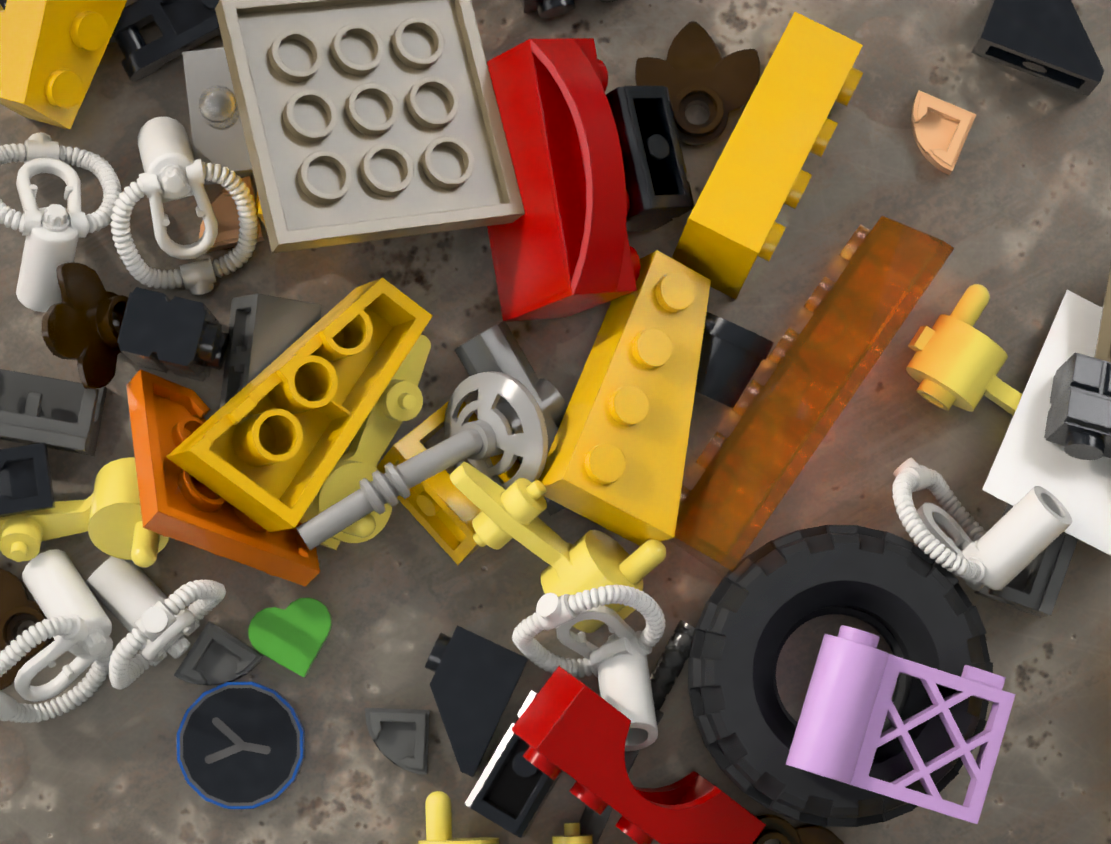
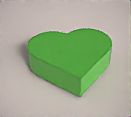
(292, 635)

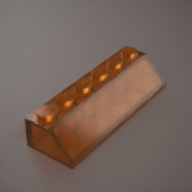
(806, 391)

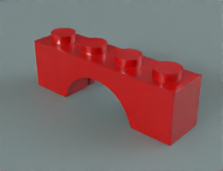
(586, 738)

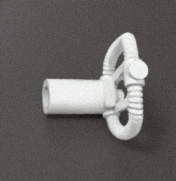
(169, 176)
(53, 230)
(985, 557)
(152, 618)
(77, 627)
(617, 664)

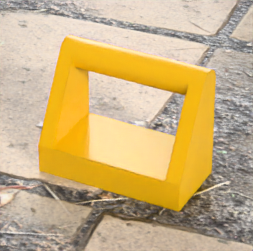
(436, 501)

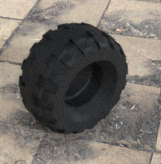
(816, 575)

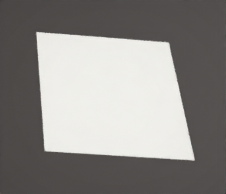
(1030, 460)

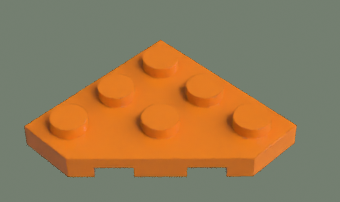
(184, 507)

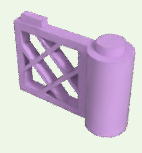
(849, 706)

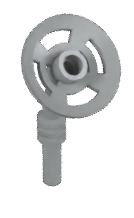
(463, 439)

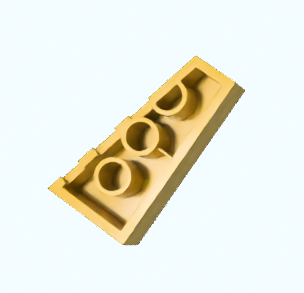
(52, 54)
(767, 154)
(633, 406)
(299, 415)

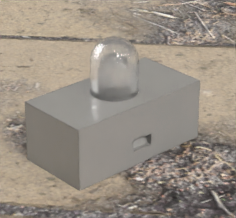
(214, 112)

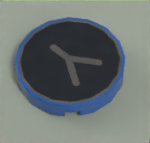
(240, 745)

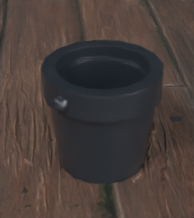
(728, 359)

